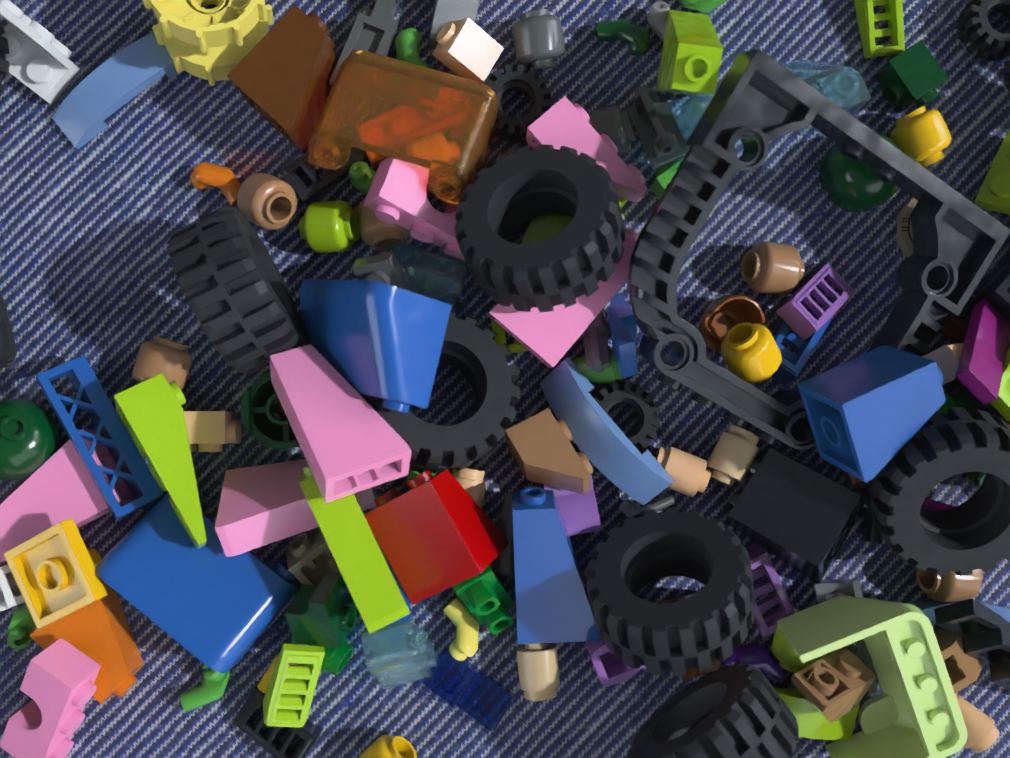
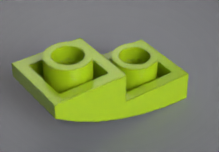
(812, 723)

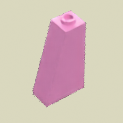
(554, 332)
(335, 426)
(57, 493)
(268, 506)

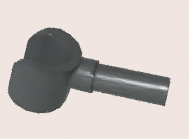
(630, 508)

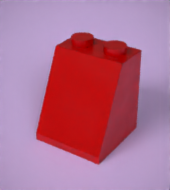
(434, 534)

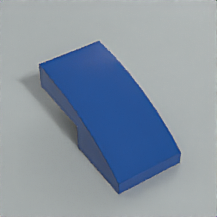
(623, 336)

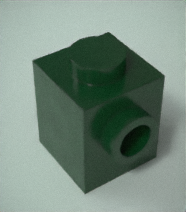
(911, 78)

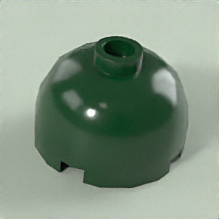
(851, 183)
(265, 416)
(26, 438)

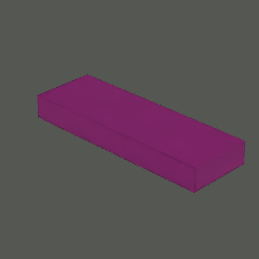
(984, 352)

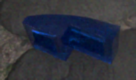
(470, 689)

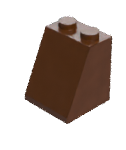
(289, 75)

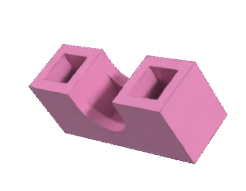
(401, 199)
(60, 686)

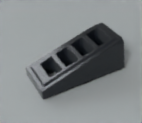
(321, 186)
(267, 740)

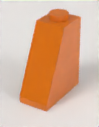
(104, 636)

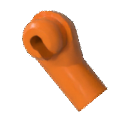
(218, 176)

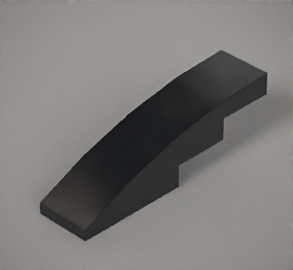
(983, 635)

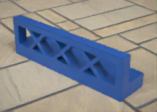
(112, 434)

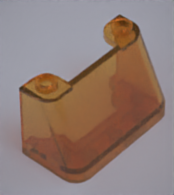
(408, 117)

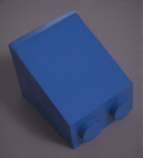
(871, 407)

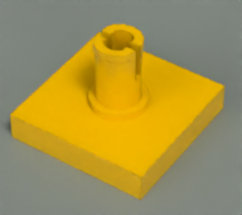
(56, 573)

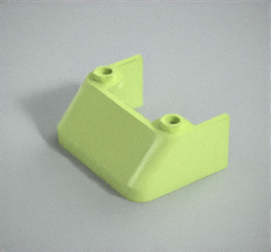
(918, 704)

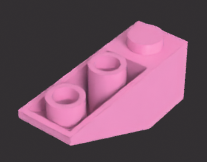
(571, 127)

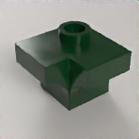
(323, 612)

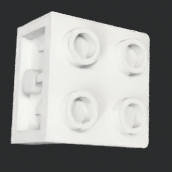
(35, 54)

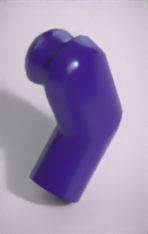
(759, 657)

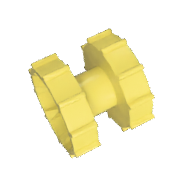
(209, 40)

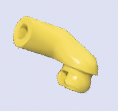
(467, 630)

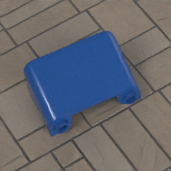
(377, 337)
(197, 595)

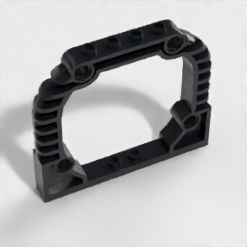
(758, 104)

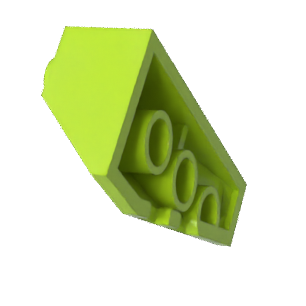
(159, 431)

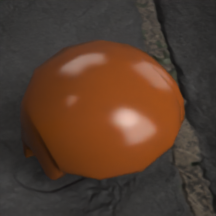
(726, 313)

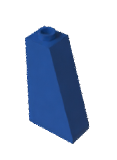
(548, 578)

